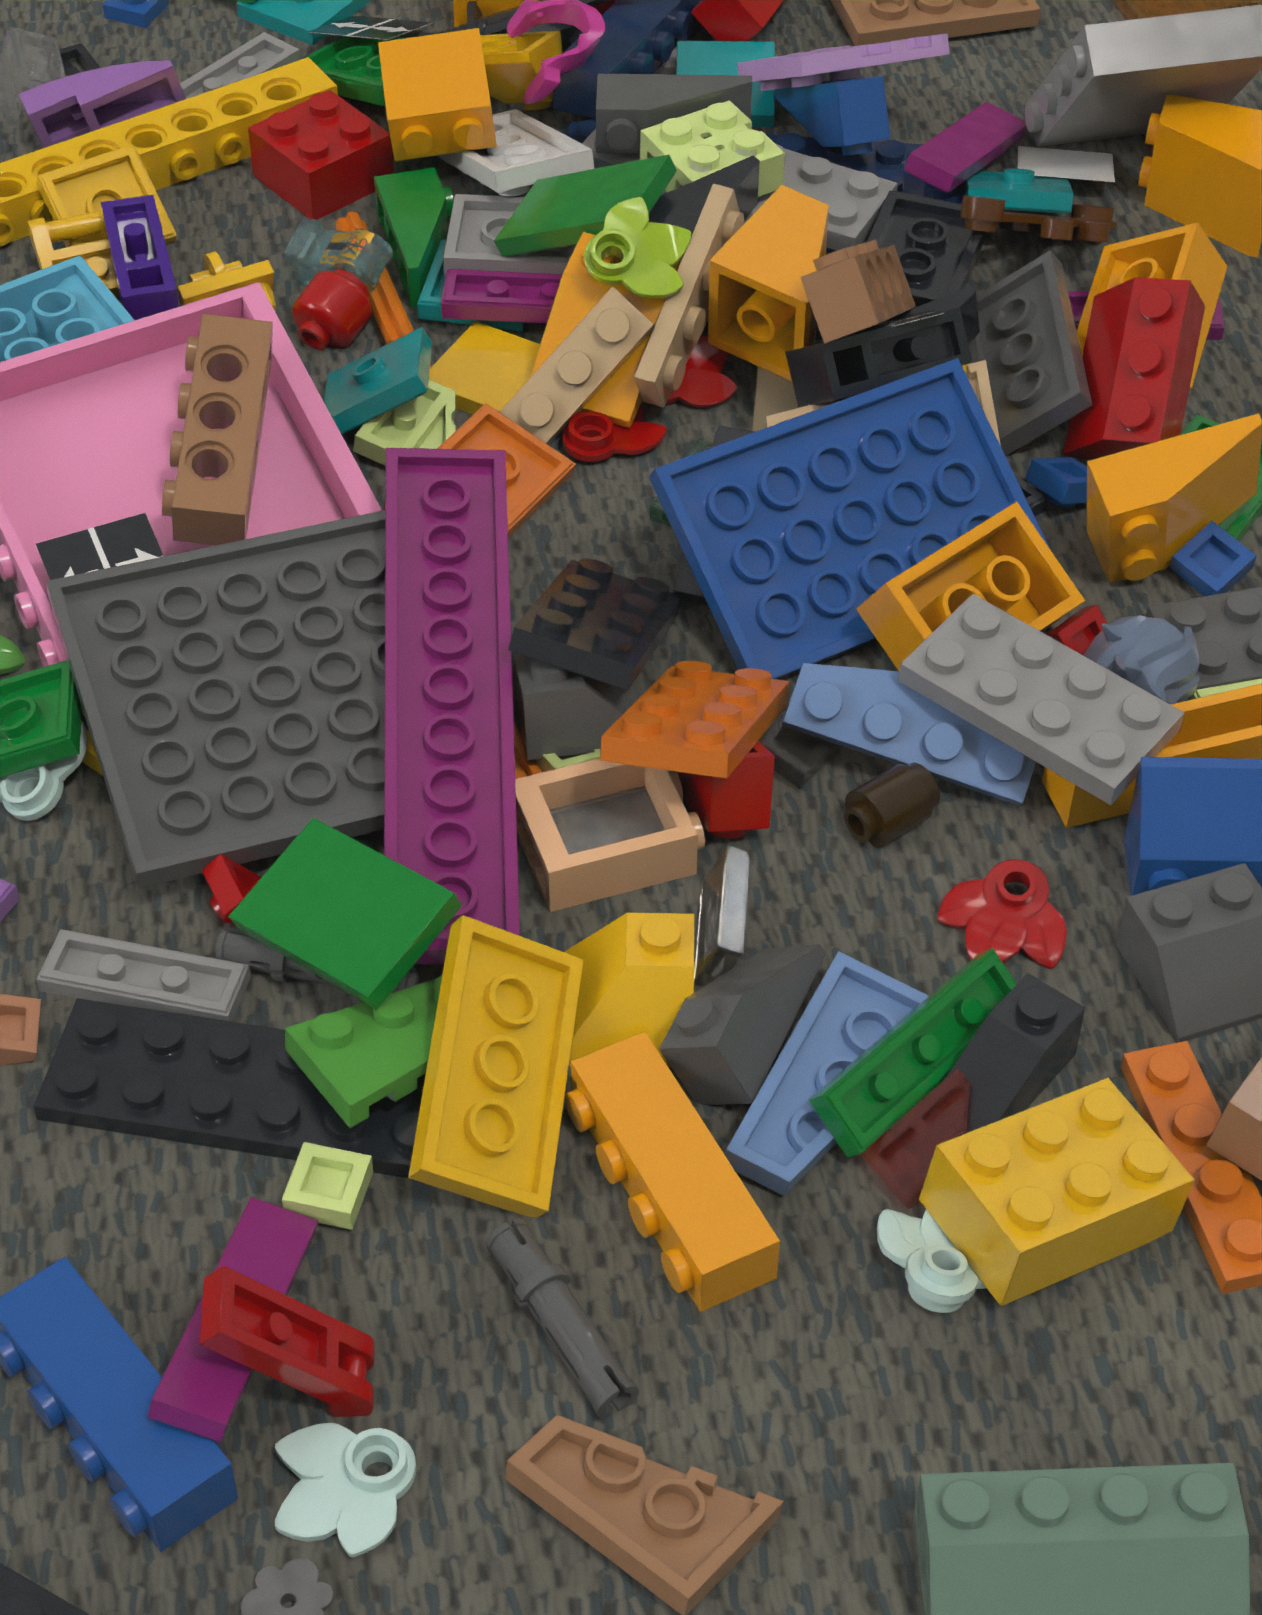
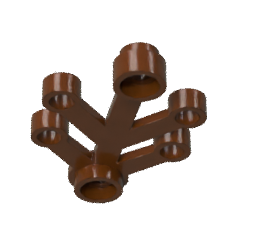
(1090, 221)

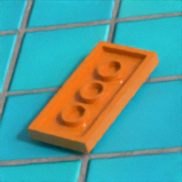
(696, 720)

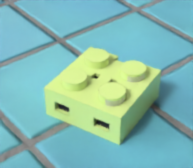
(711, 141)

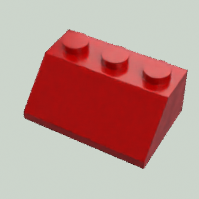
(1137, 366)

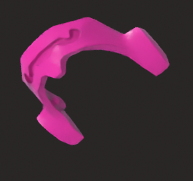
(557, 11)

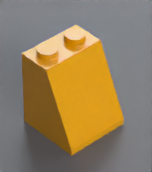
(436, 94)
(1207, 169)
(757, 285)

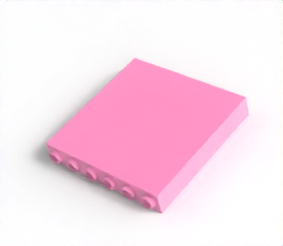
(94, 432)

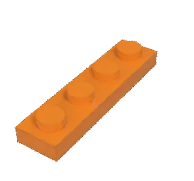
(1224, 1197)

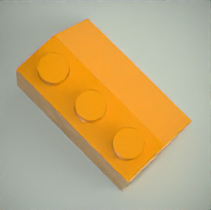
(1169, 254)

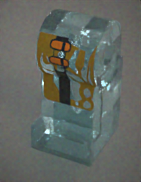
(319, 250)

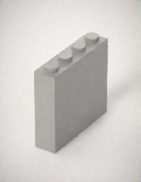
(1126, 68)

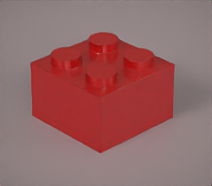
(320, 154)

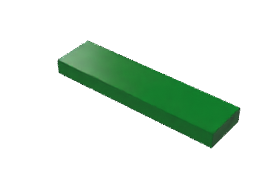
(911, 1056)

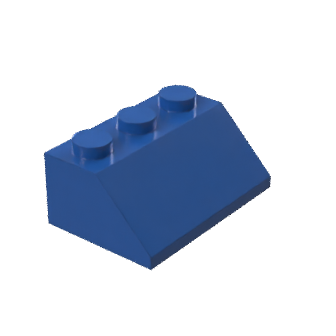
(1193, 820)

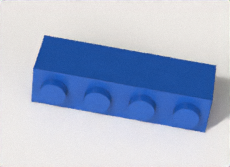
(101, 1392)

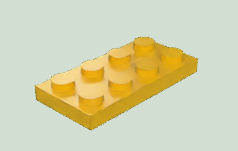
(497, 1069)

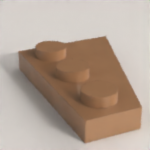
(648, 1519)

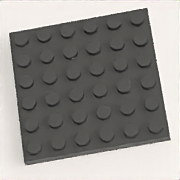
(234, 692)

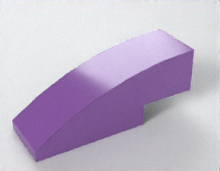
(99, 98)

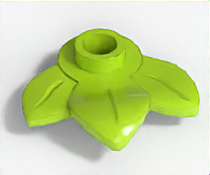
(644, 248)

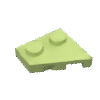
(416, 424)

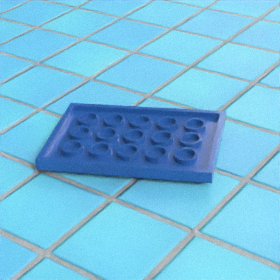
(830, 508)

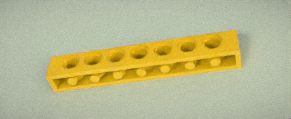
(171, 140)

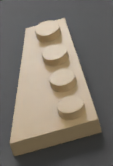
(687, 311)

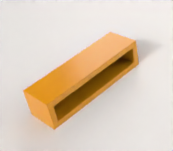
(1211, 728)
(673, 1172)

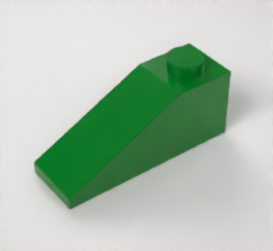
(413, 221)

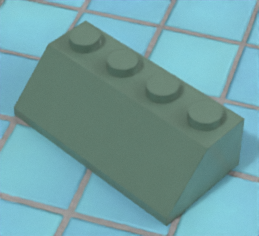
(1084, 1541)

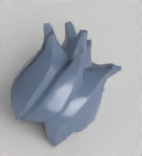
(1149, 655)

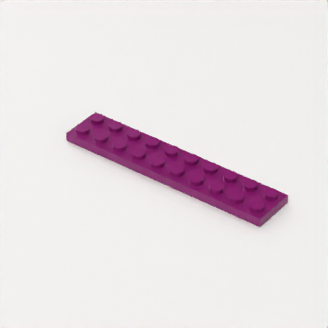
(450, 681)

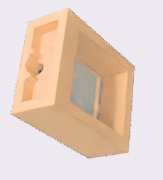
(604, 830)

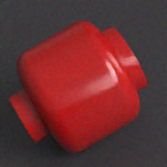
(332, 309)

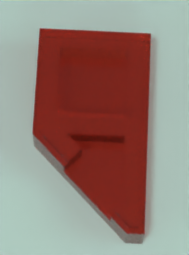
(907, 1148)

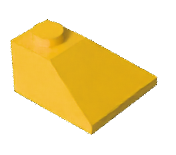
(515, 63)
(633, 979)

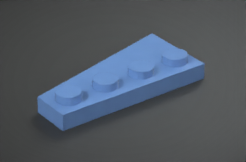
(898, 725)
(844, 1018)

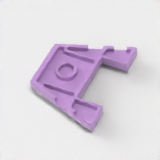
(841, 61)

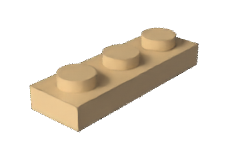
(579, 367)

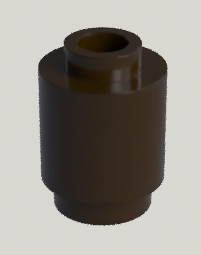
(891, 804)

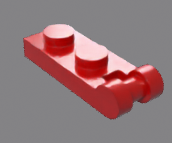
(288, 1341)

